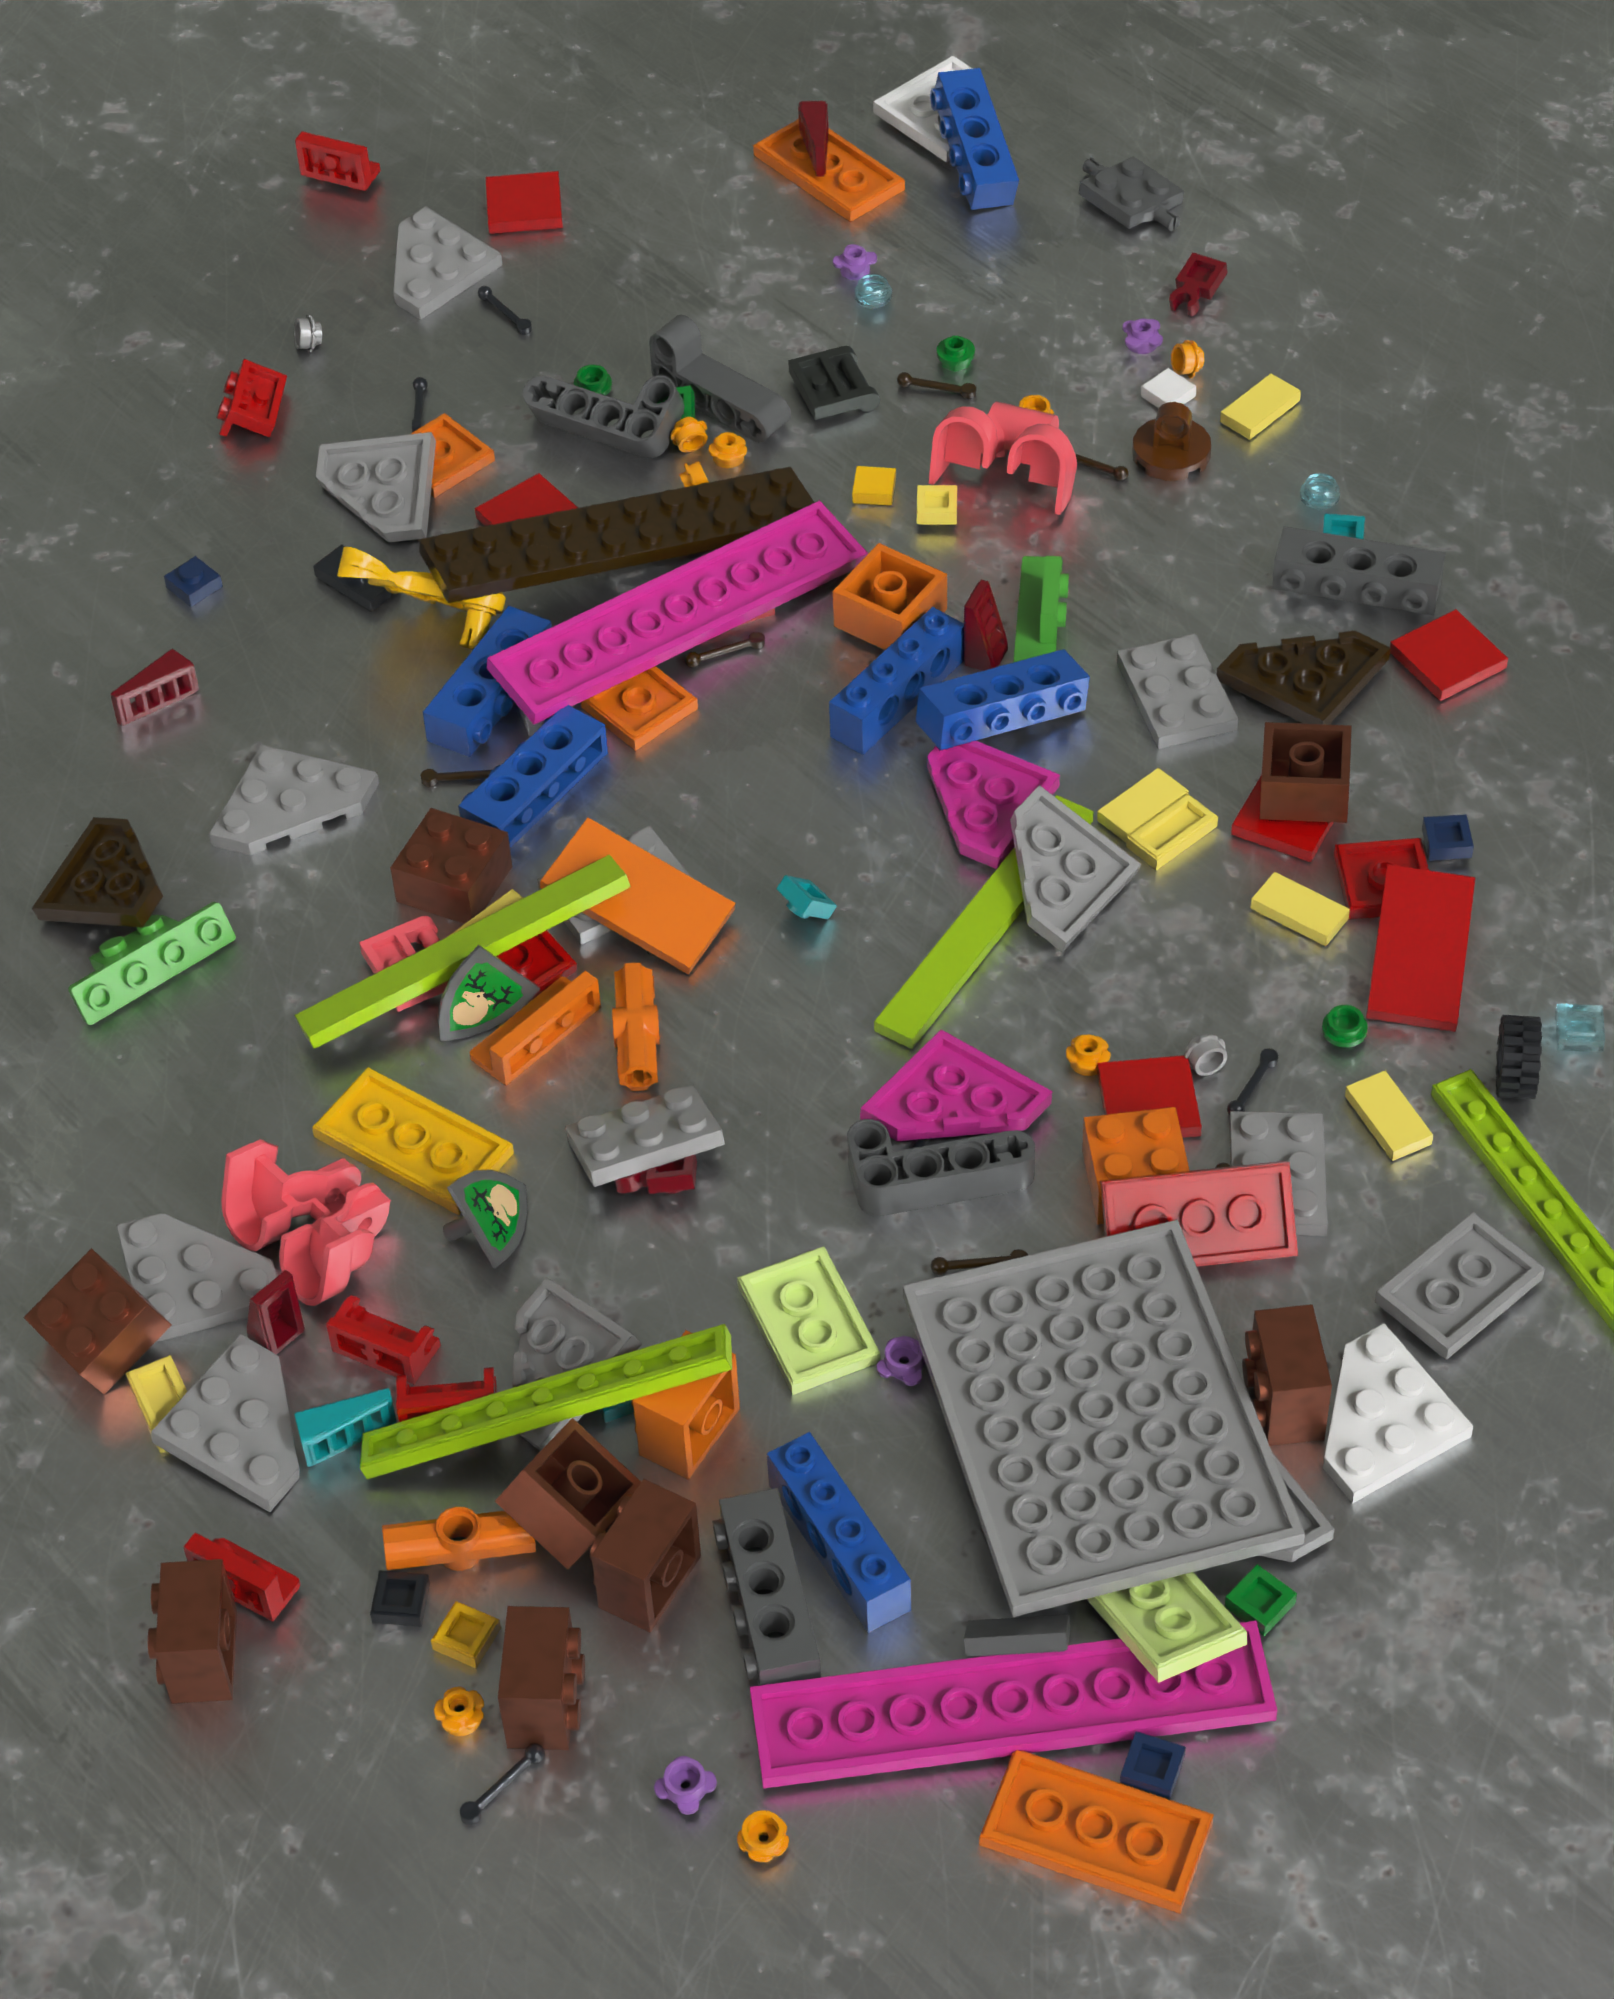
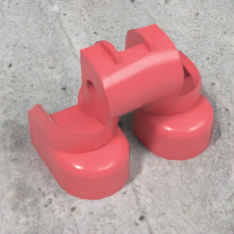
(1031, 436)
(321, 1255)

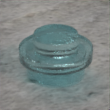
(873, 291)
(1320, 492)

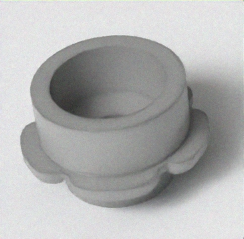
(307, 333)
(1206, 1054)

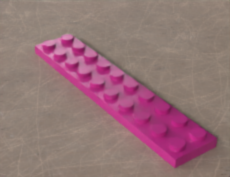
(675, 612)
(996, 1707)

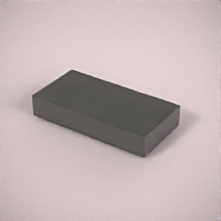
(1017, 1635)

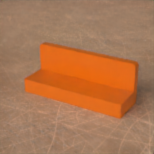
(538, 1027)

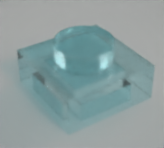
(1580, 1027)

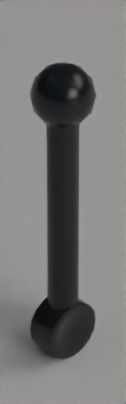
(523, 325)
(420, 385)
(1268, 1059)
(471, 1811)

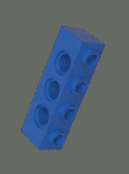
(974, 138)
(892, 681)
(472, 698)
(1002, 699)
(537, 773)
(839, 1532)

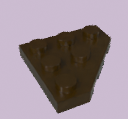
(1305, 676)
(102, 880)

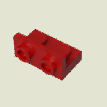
(335, 161)
(252, 399)
(251, 1578)

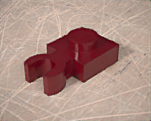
(1197, 279)
(667, 1178)

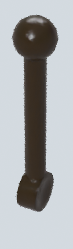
(967, 390)
(1120, 473)
(755, 641)
(430, 777)
(940, 1265)

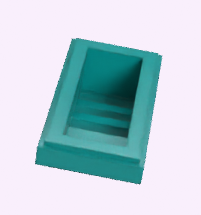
(340, 1424)

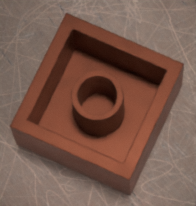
(1305, 772)
(451, 866)
(97, 1321)
(1288, 1374)
(568, 1493)
(645, 1554)
(194, 1631)
(540, 1677)

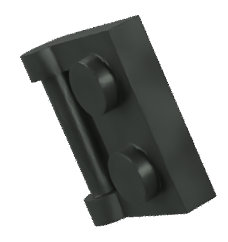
(824, 389)

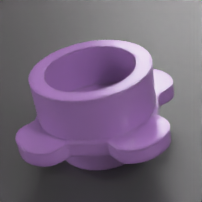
(854, 262)
(1142, 335)
(902, 1349)
(685, 1770)

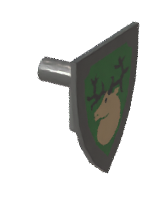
(481, 996)
(491, 1209)

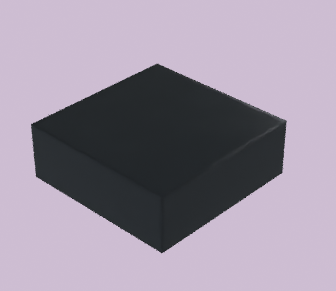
(400, 1598)

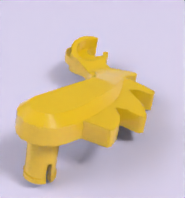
(423, 587)

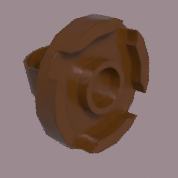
(1172, 444)

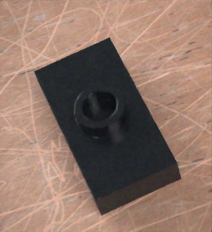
(354, 588)

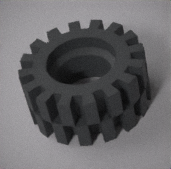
(1518, 1056)

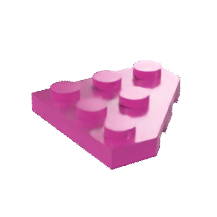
(981, 792)
(955, 1092)

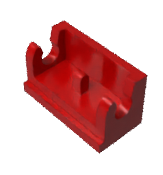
(381, 1342)
(430, 1398)

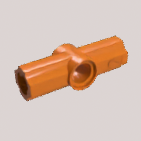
(635, 1027)
(431, 1543)

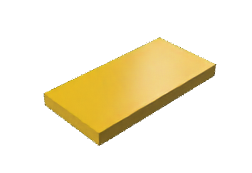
(409, 1137)

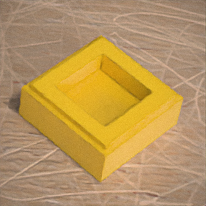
(874, 485)
(465, 1634)

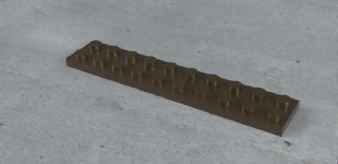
(609, 534)

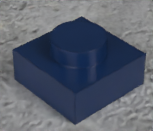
(193, 581)
(1447, 837)
(1153, 1765)

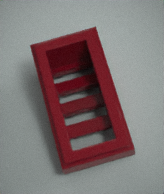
(815, 132)
(983, 630)
(165, 683)
(275, 1314)

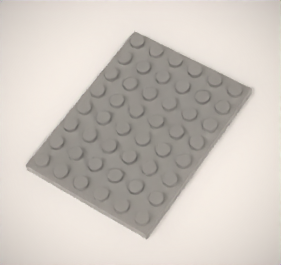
(1100, 1418)

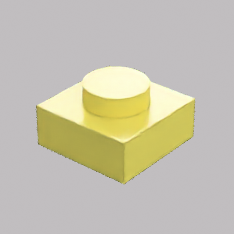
(937, 504)

